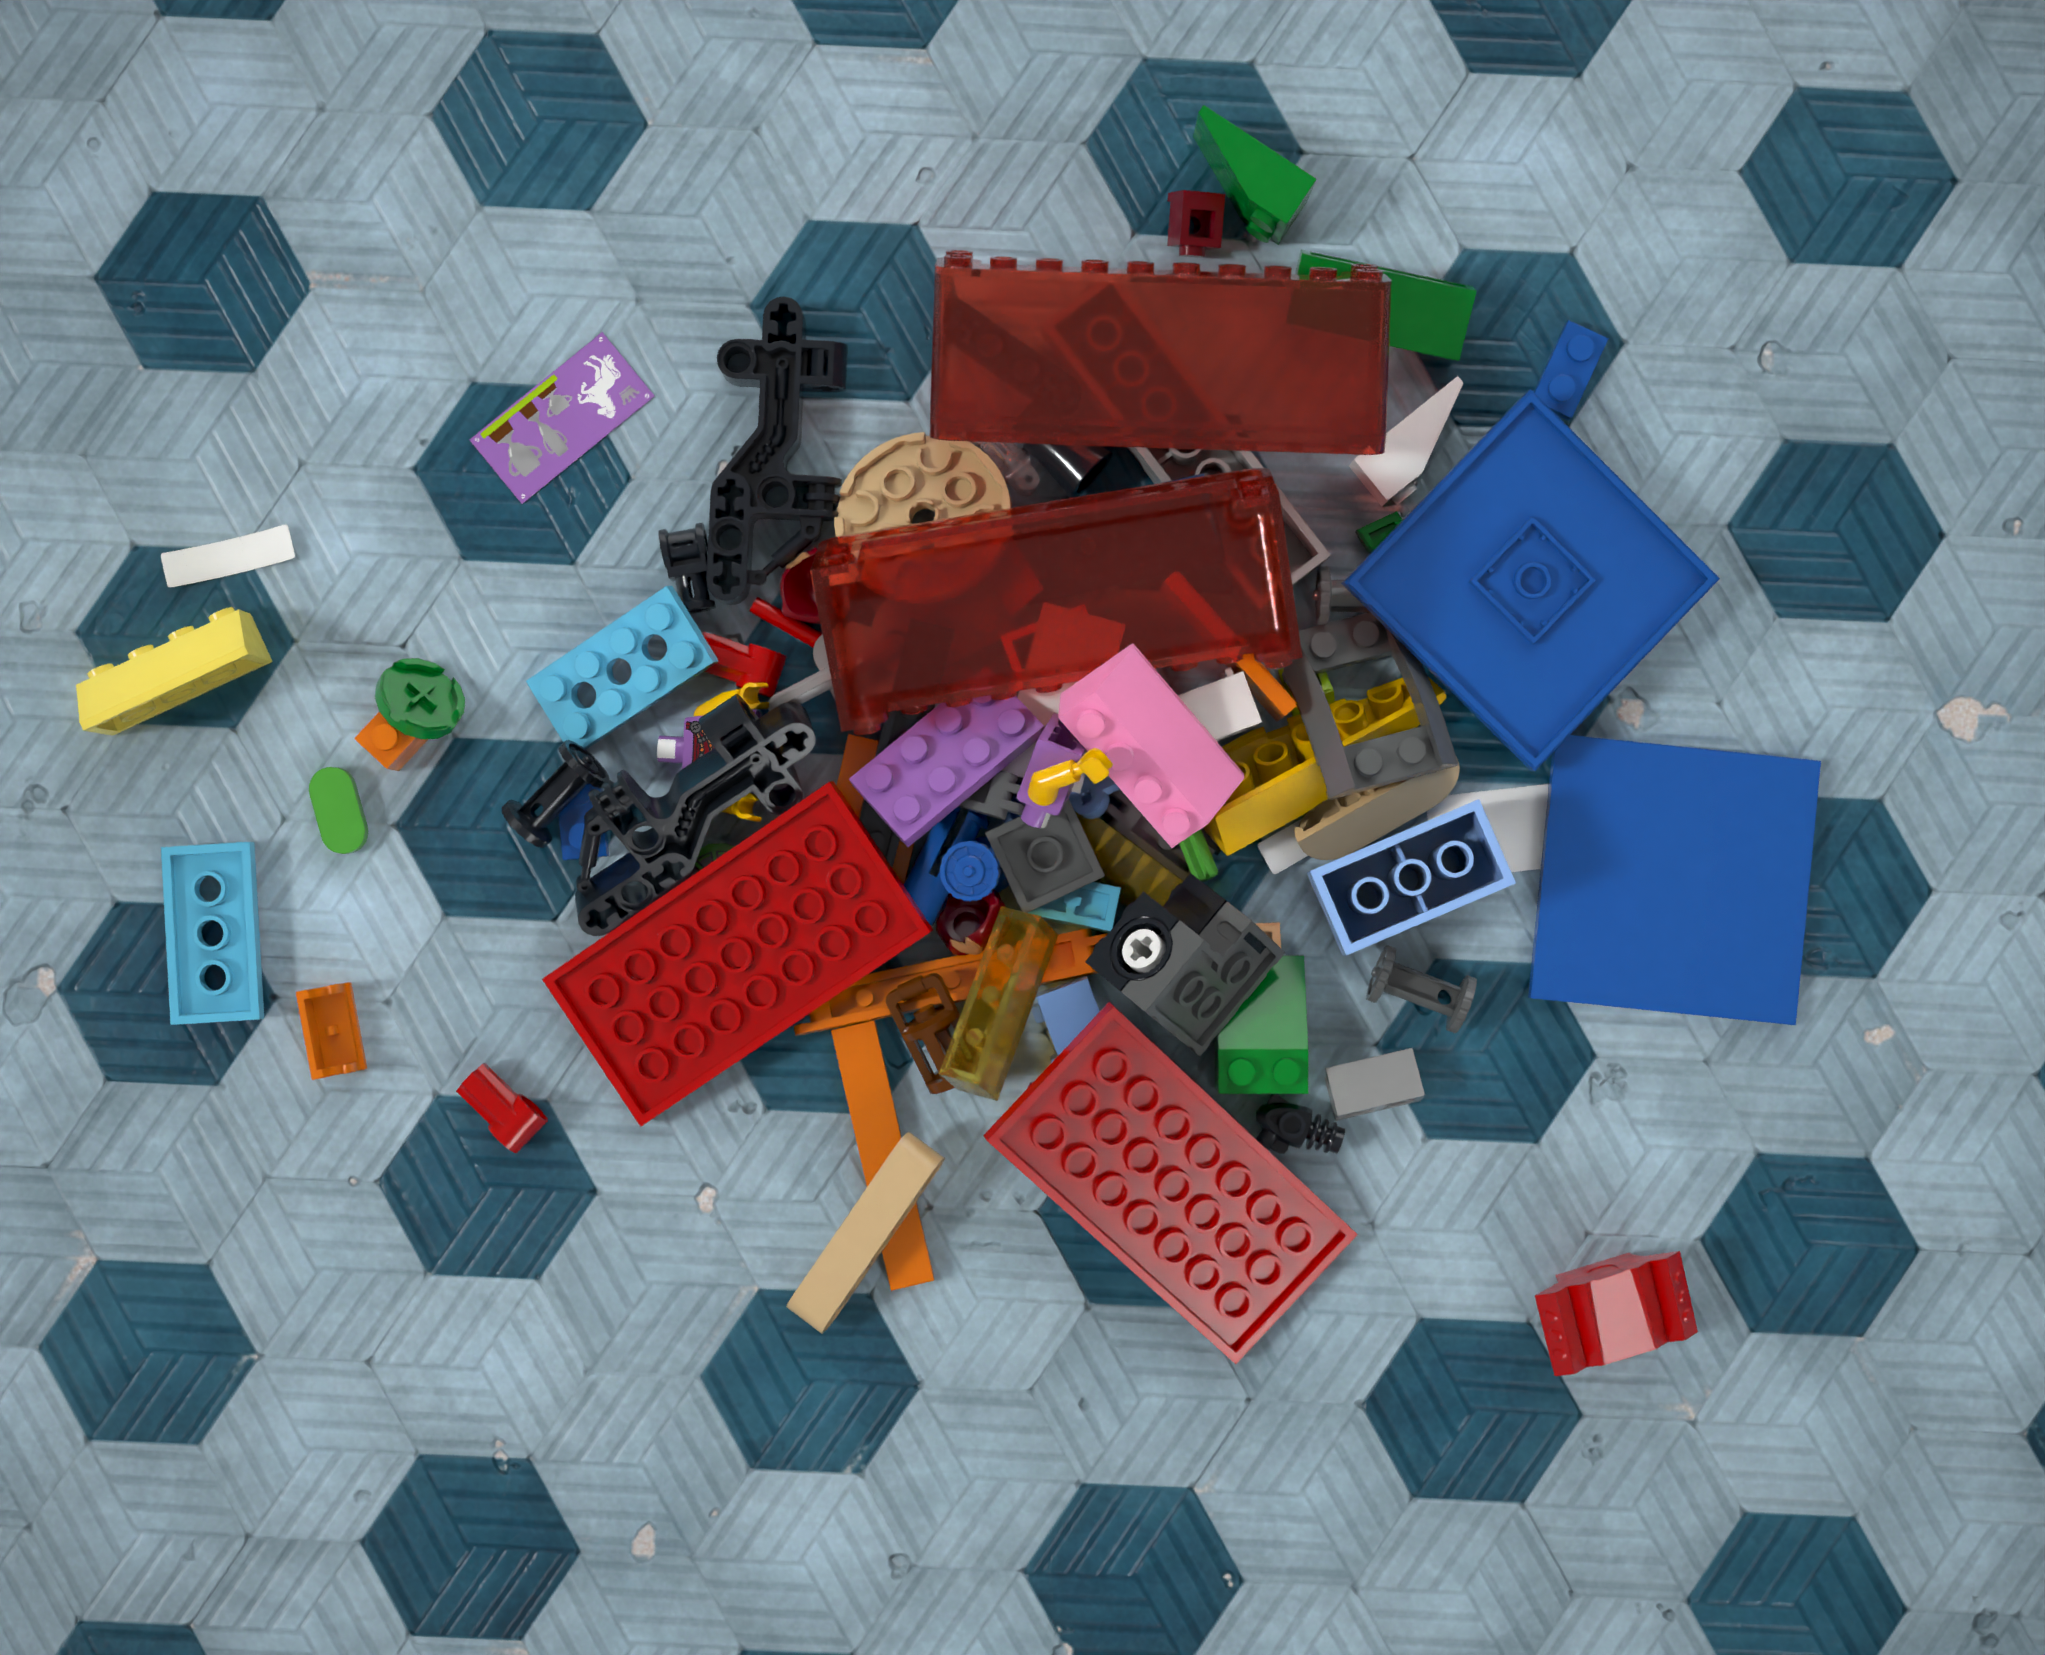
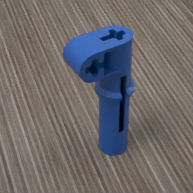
(925, 888)

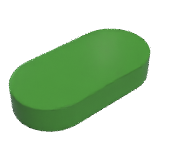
(338, 810)

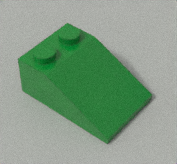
(1257, 180)
(1267, 1037)

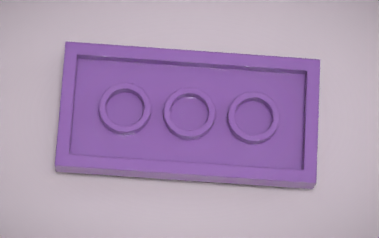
(944, 762)

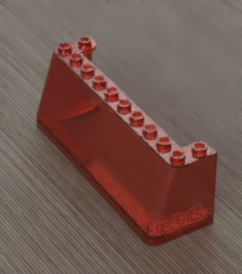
(1160, 355)
(1055, 594)

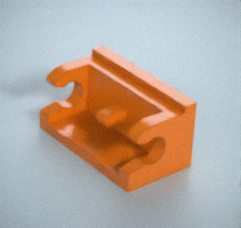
(331, 1030)

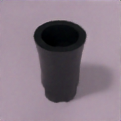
(1071, 465)

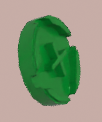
(419, 699)

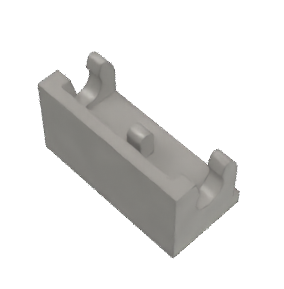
(1374, 1084)

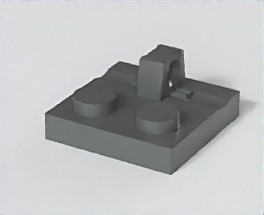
(1046, 860)

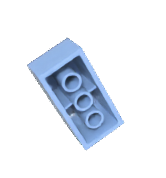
(1411, 877)

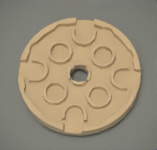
(918, 475)

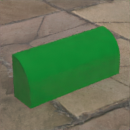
(1425, 311)

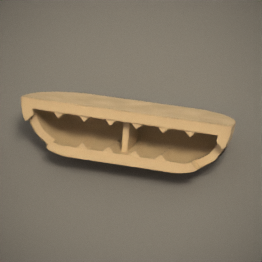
(1355, 820)

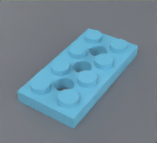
(650, 679)
(187, 951)

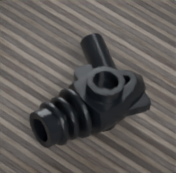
(1290, 1124)

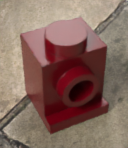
(1206, 212)

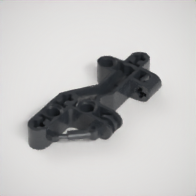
(783, 375)
(667, 852)

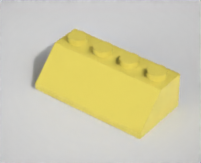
(170, 673)

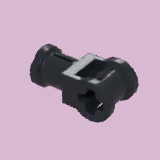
(686, 560)

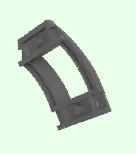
(1380, 759)

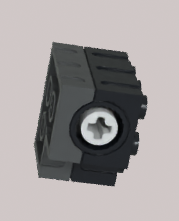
(1186, 960)

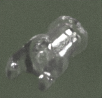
(1013, 465)

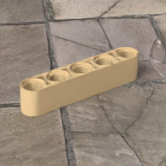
(865, 1232)

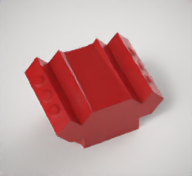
(1615, 1310)

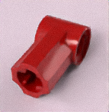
(745, 663)
(510, 1115)

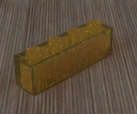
(999, 1003)

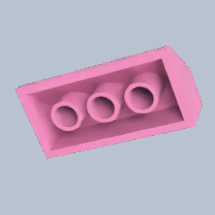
(1155, 744)

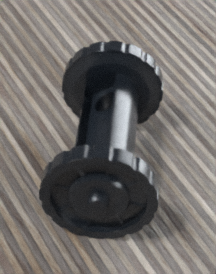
(555, 794)

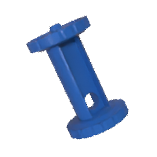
(972, 870)

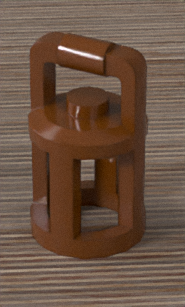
(928, 1025)

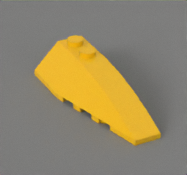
(1282, 769)

